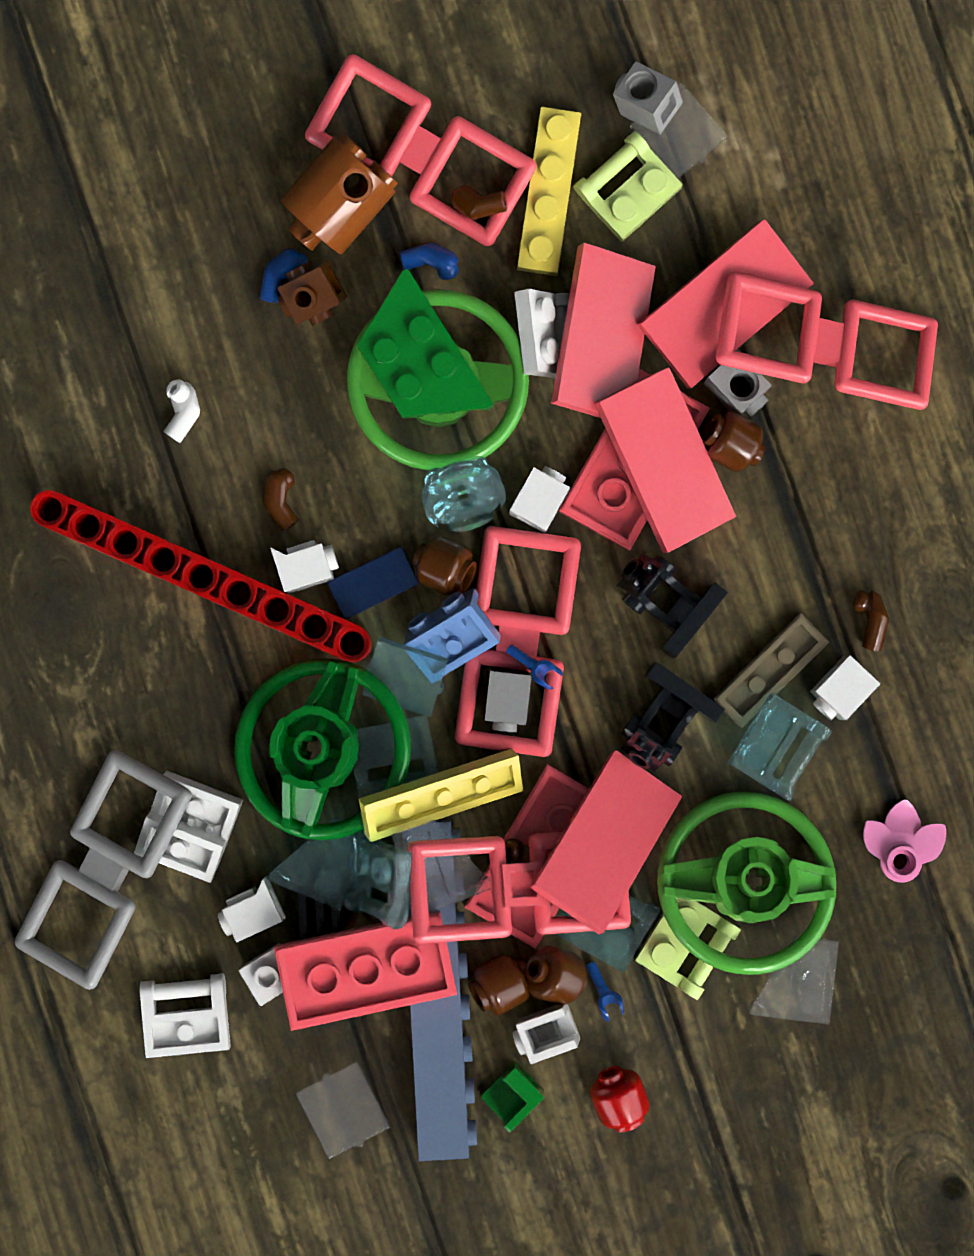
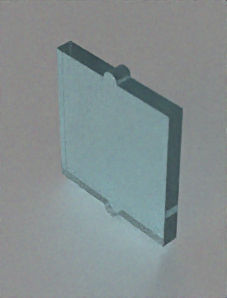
(409, 673)

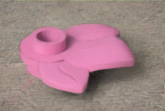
(906, 836)

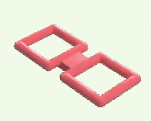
(424, 150)
(827, 341)
(522, 632)
(509, 889)

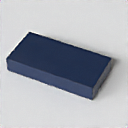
(373, 583)

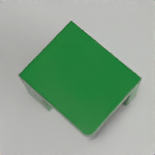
(513, 1095)

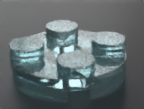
(471, 476)

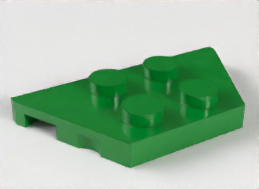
(418, 357)

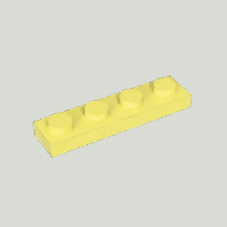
(549, 191)
(441, 794)

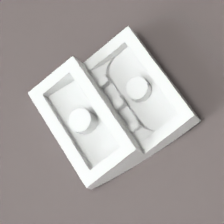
(200, 833)

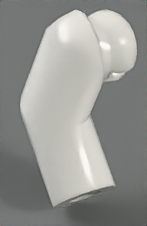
(185, 407)

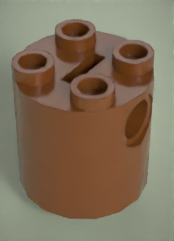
(327, 208)

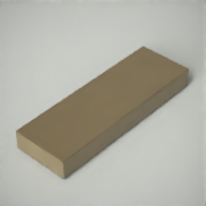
(770, 669)

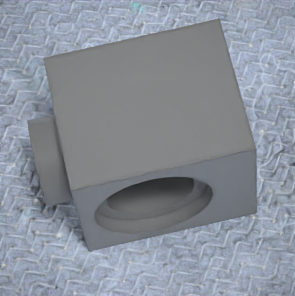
(654, 110)
(719, 385)
(507, 700)

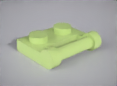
(636, 197)
(665, 953)

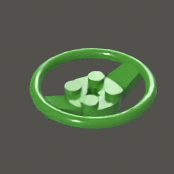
(499, 381)
(724, 882)

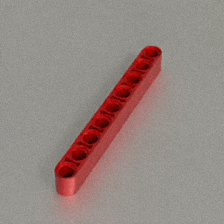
(183, 570)

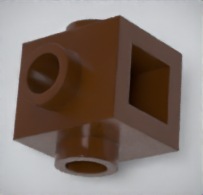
(322, 286)

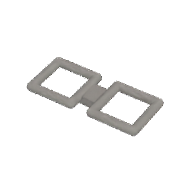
(103, 869)

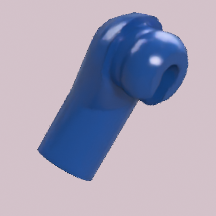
(434, 256)
(275, 273)

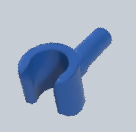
(537, 668)
(605, 995)

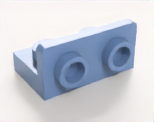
(454, 630)

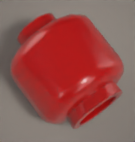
(619, 1099)

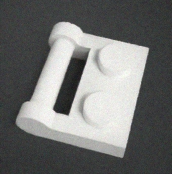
(541, 329)
(189, 1029)

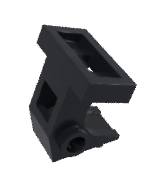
(686, 615)
(681, 701)

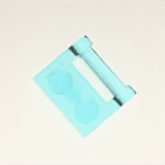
(770, 739)
(377, 750)
(385, 869)
(617, 945)

